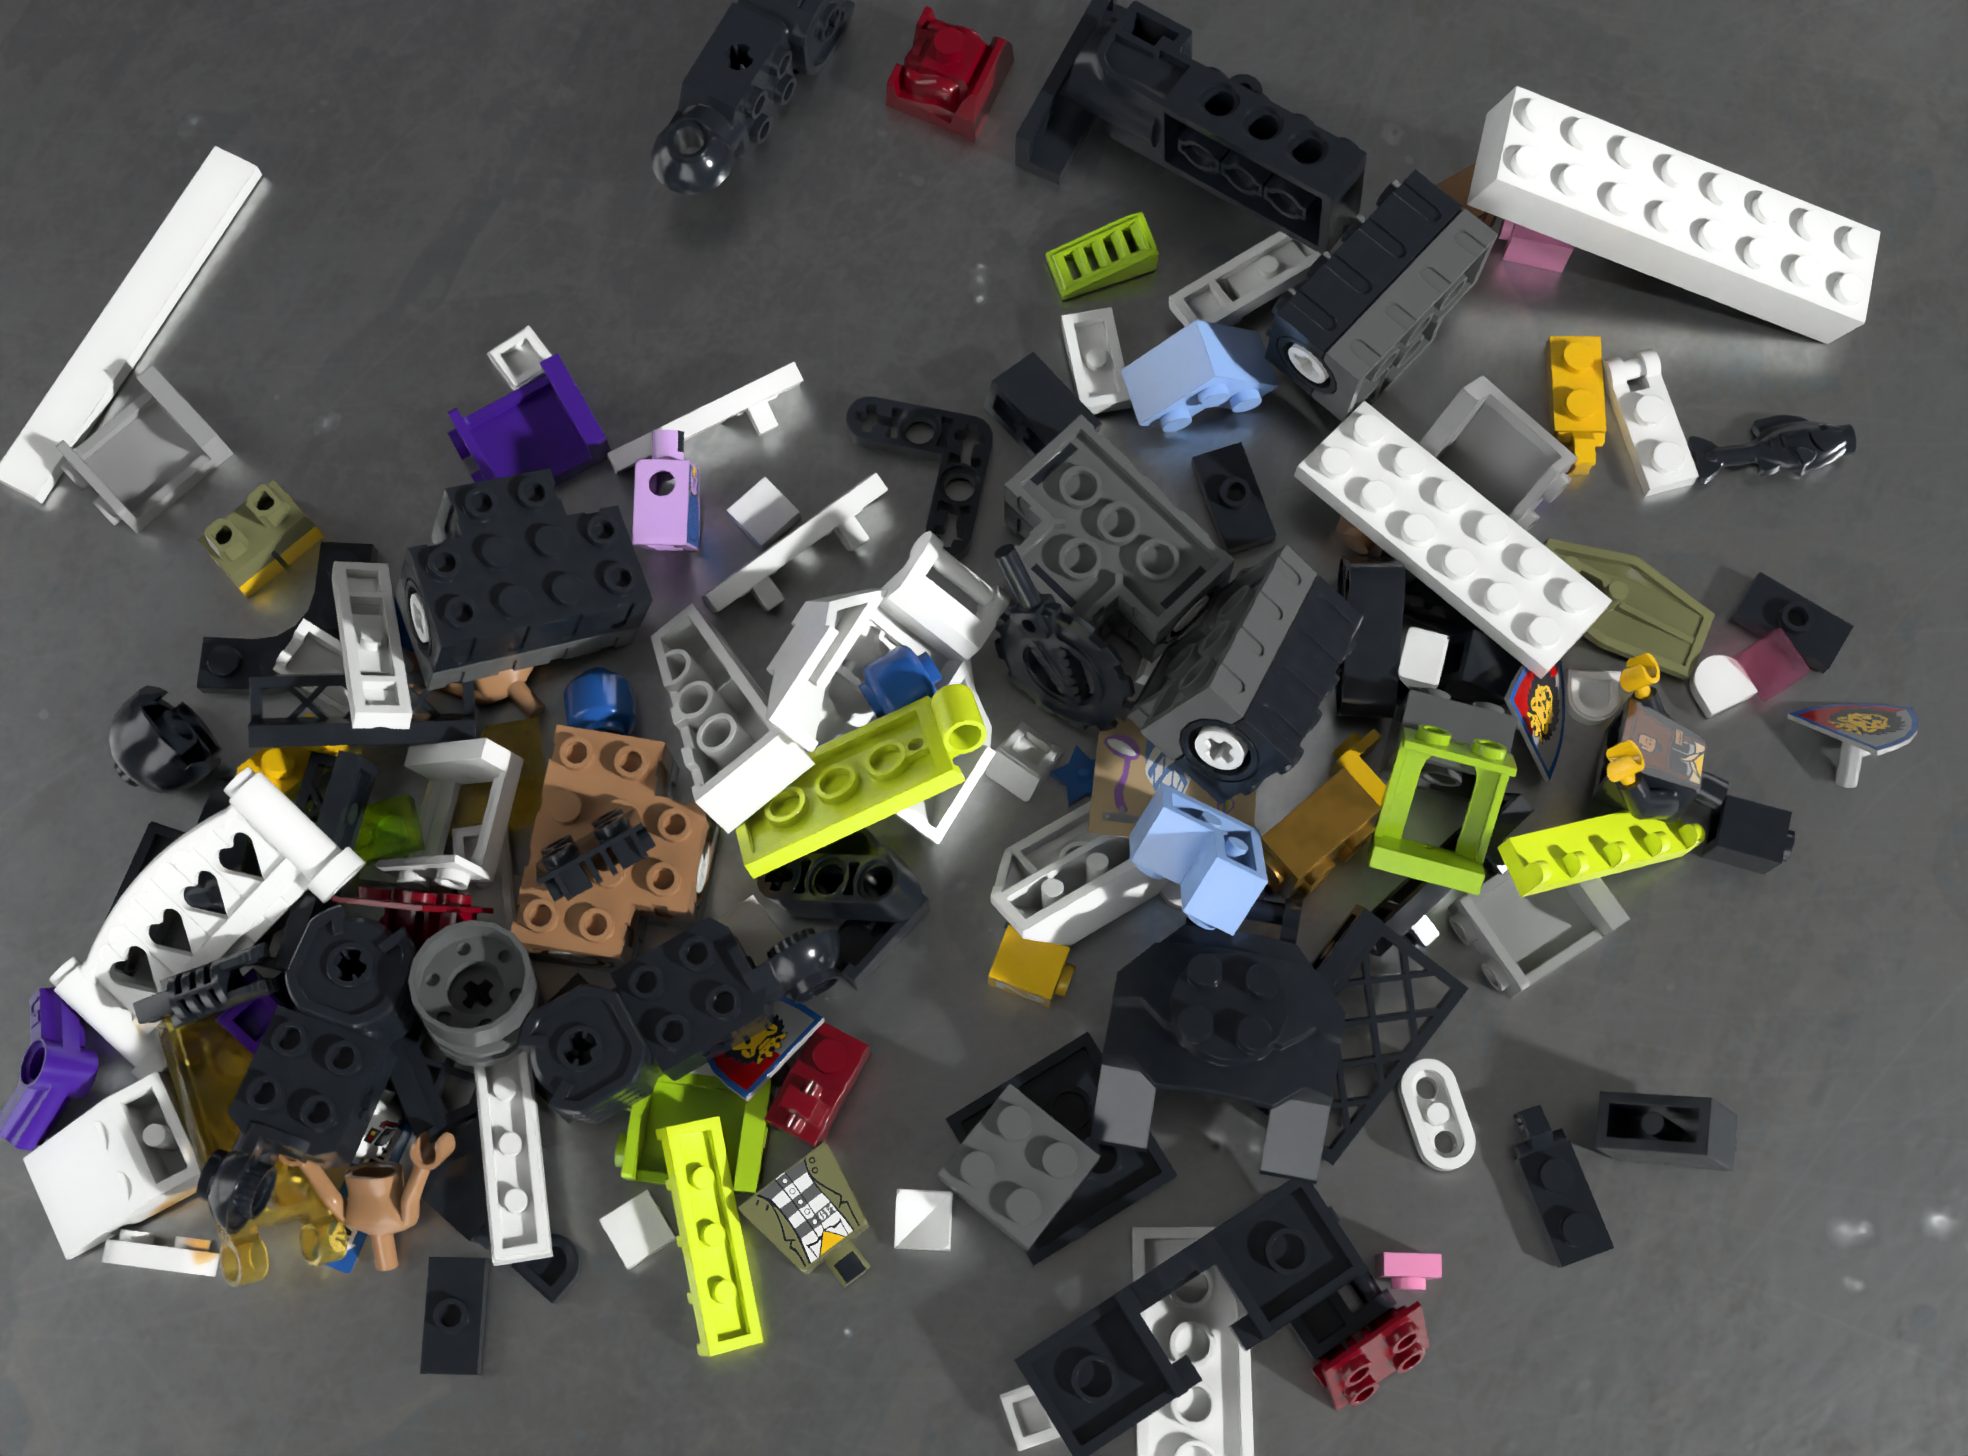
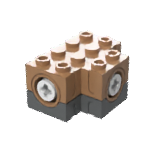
(671, 887)

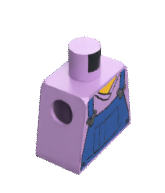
(672, 519)

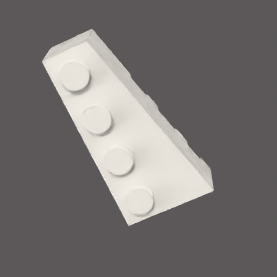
(721, 715)

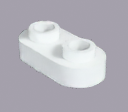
(1440, 1114)
(138, 1250)

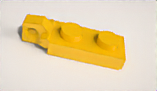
(1576, 397)

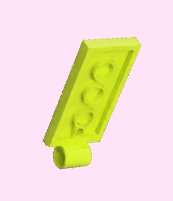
(865, 778)

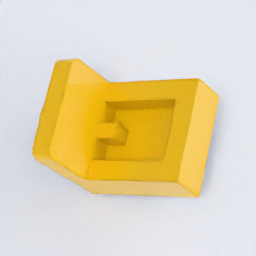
(1350, 756)

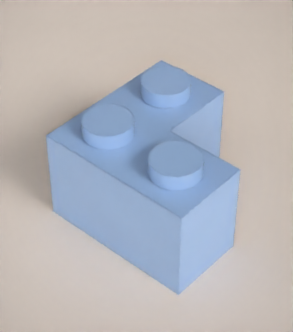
(1196, 371)
(1205, 853)

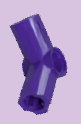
(50, 1071)

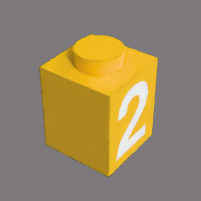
(1031, 968)

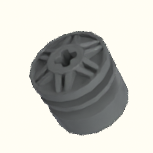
(470, 965)

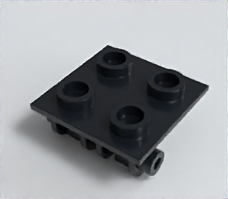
(562, 859)

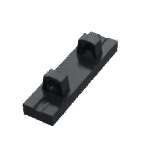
(1409, 902)

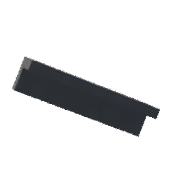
(1054, 123)
(338, 730)
(340, 819)

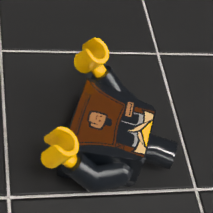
(1649, 758)

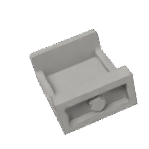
(1500, 451)
(145, 455)
(1532, 933)

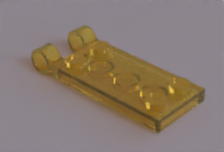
(206, 1074)

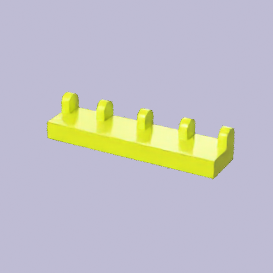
(1593, 850)
(710, 1236)

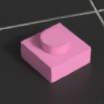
(1408, 1270)

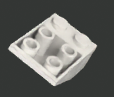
(115, 1165)

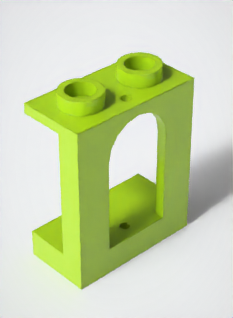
(1452, 869)

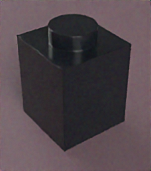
(1477, 669)
(1748, 835)

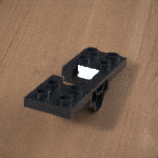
(1108, 1365)

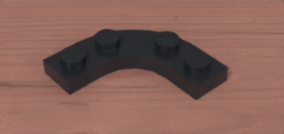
(230, 661)

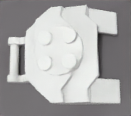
(836, 636)

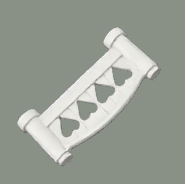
(291, 858)

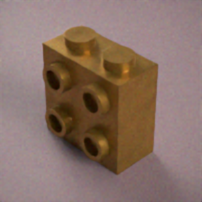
(1324, 826)

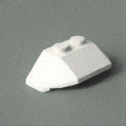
(1068, 881)

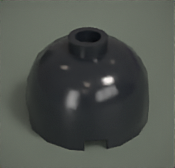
(160, 744)

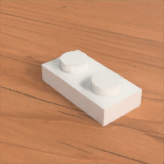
(1095, 360)

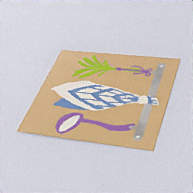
(1128, 776)

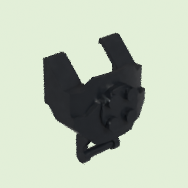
(1229, 1023)

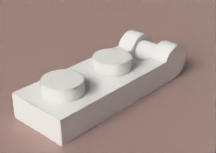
(1649, 423)

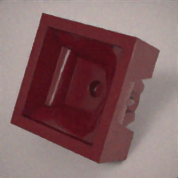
(949, 76)

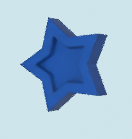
(1076, 776)

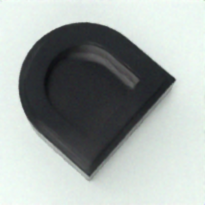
(553, 1274)

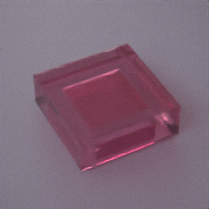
(1772, 664)

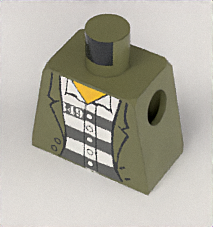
(812, 1216)

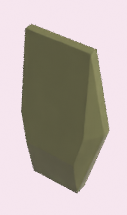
(1645, 609)

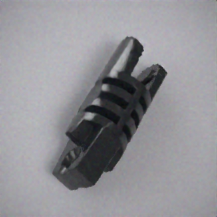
(207, 989)

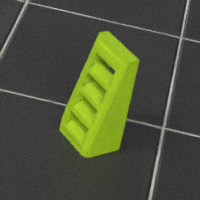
(1113, 234)

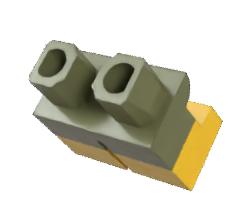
(253, 531)

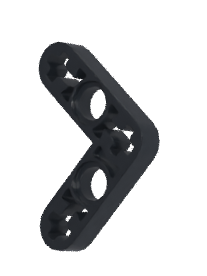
(941, 448)

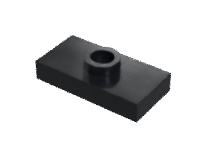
(1233, 498)
(1808, 626)
(454, 1316)

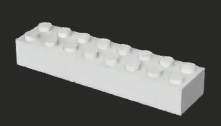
(1673, 216)

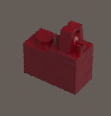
(818, 1086)

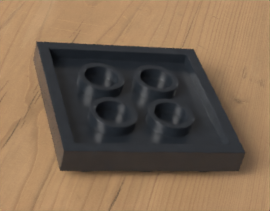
(1067, 1090)

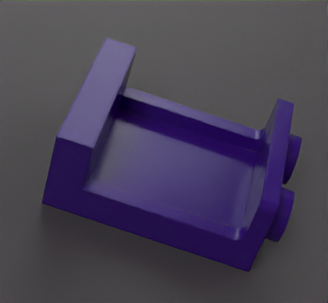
(533, 430)

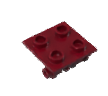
(417, 909)
(1394, 1345)

